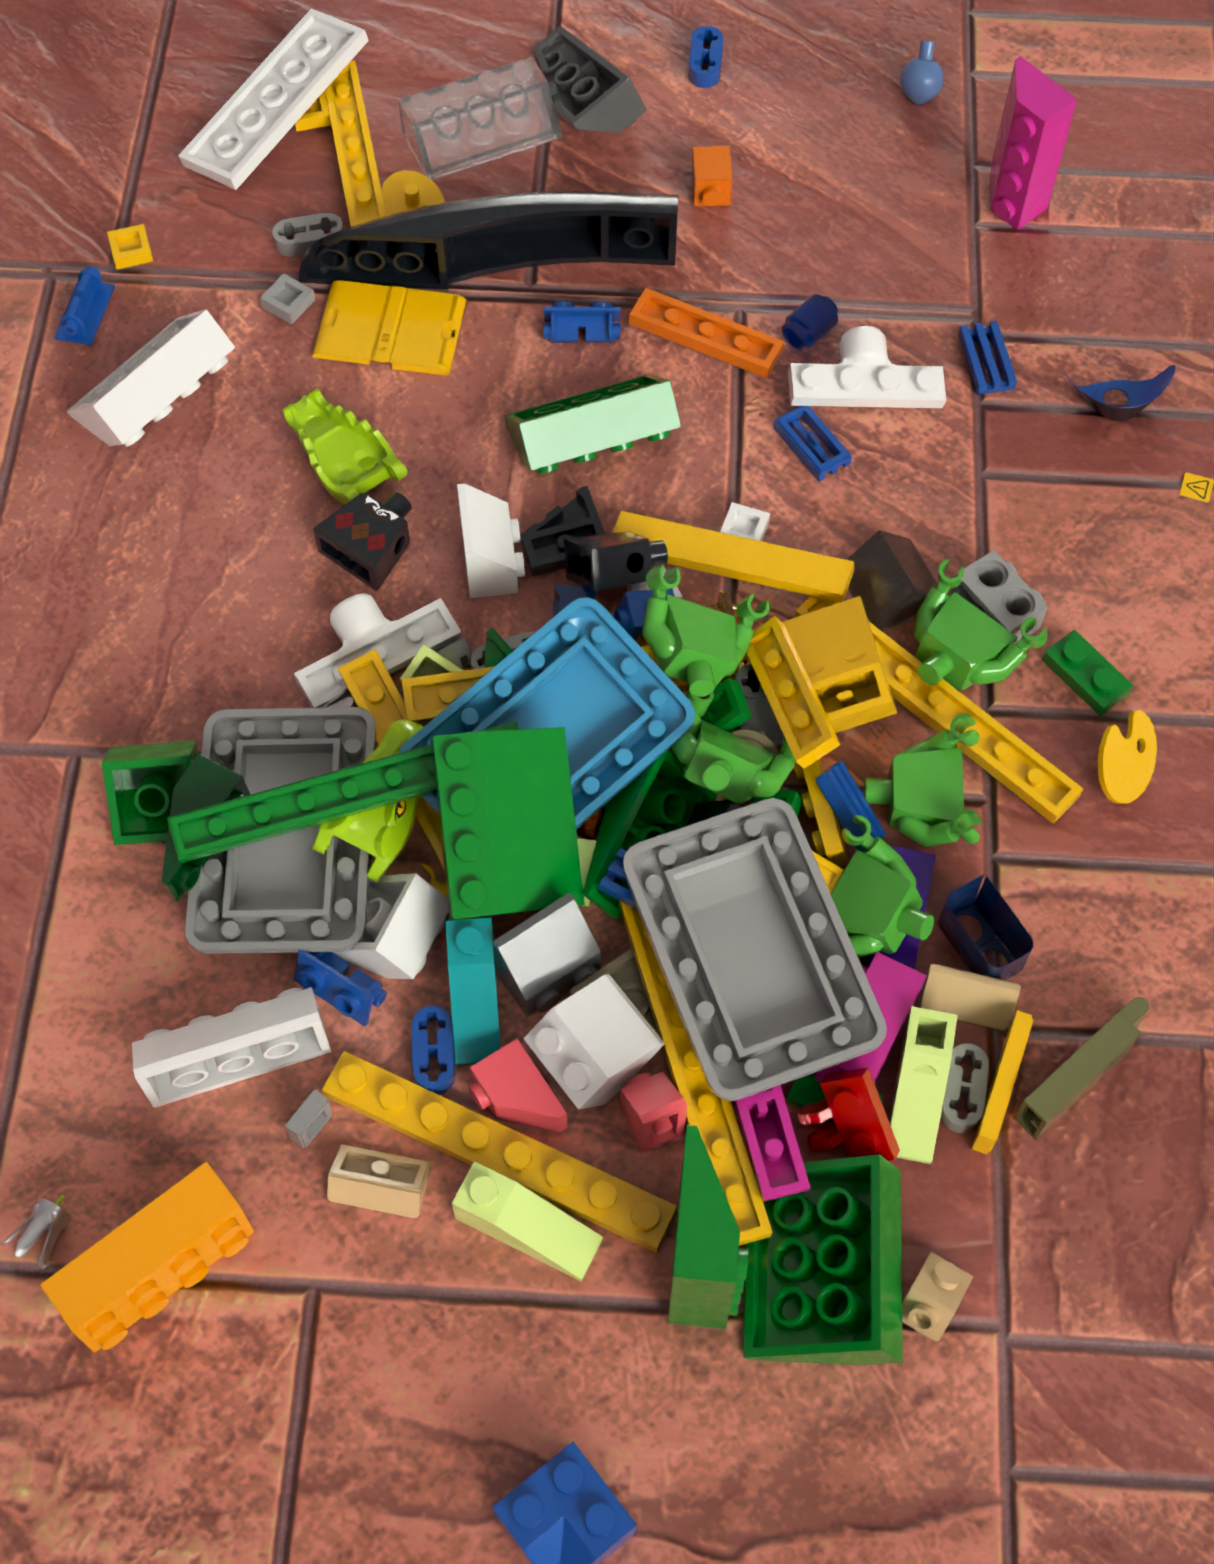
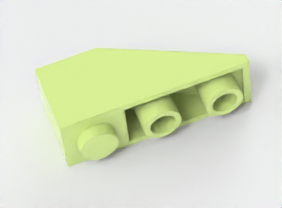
(922, 1082)

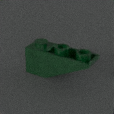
(199, 787)

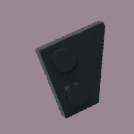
(544, 541)

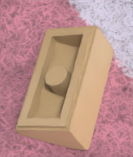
(970, 996)
(378, 1181)

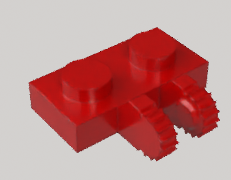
(857, 1115)

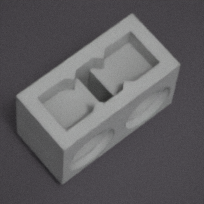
(1006, 595)

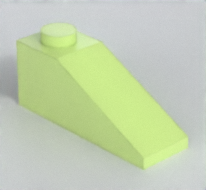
(525, 1221)

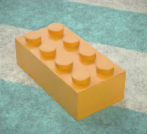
(149, 1259)

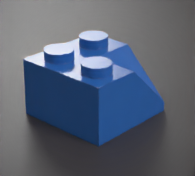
(565, 1513)

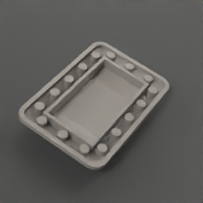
(279, 889)
(753, 949)

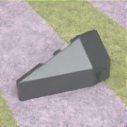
(586, 86)

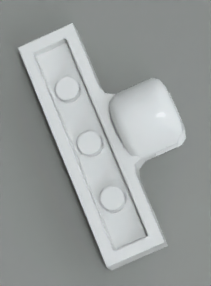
(866, 377)
(364, 629)

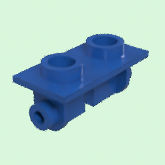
(85, 308)
(567, 320)
(349, 995)

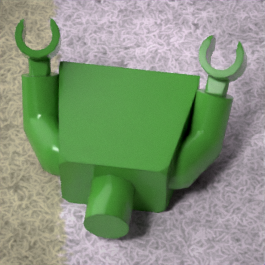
(693, 639)
(964, 642)
(727, 762)
(927, 788)
(878, 896)

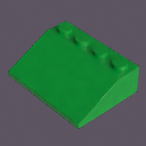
(506, 821)
(707, 1255)
(831, 1269)

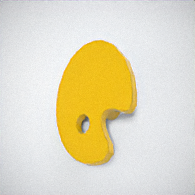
(409, 191)
(1123, 769)

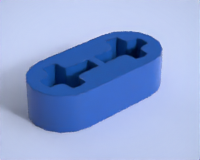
(702, 56)
(423, 1050)

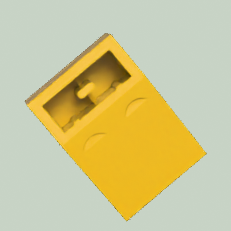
(843, 663)

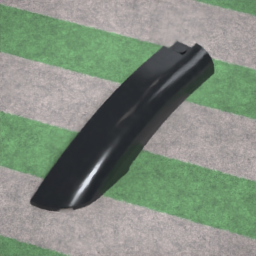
(495, 235)

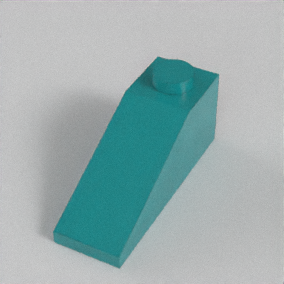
(473, 989)

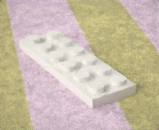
(273, 98)

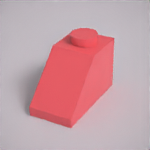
(516, 1090)
(653, 1110)

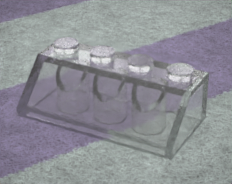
(479, 118)

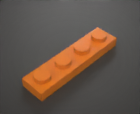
(706, 332)

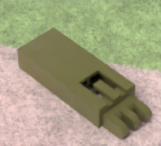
(1082, 1069)

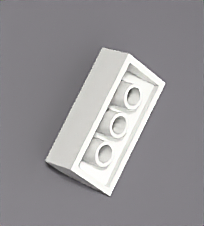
(153, 379)
(229, 1047)

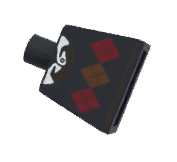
(366, 537)
(611, 559)

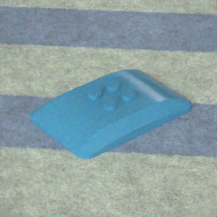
(582, 677)

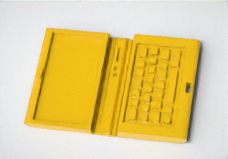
(390, 326)

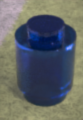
(810, 321)

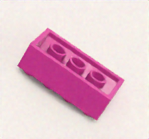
(1029, 144)

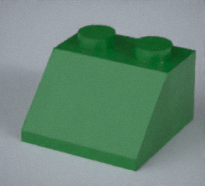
(141, 788)

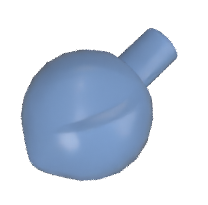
(922, 77)

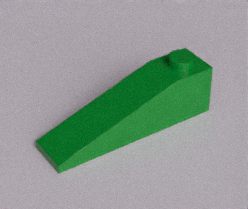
(646, 808)

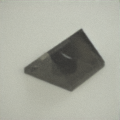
(890, 579)

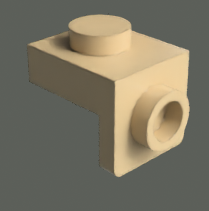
(935, 1297)

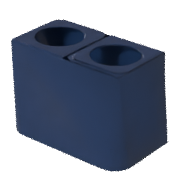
(995, 920)

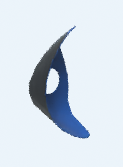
(1139, 394)

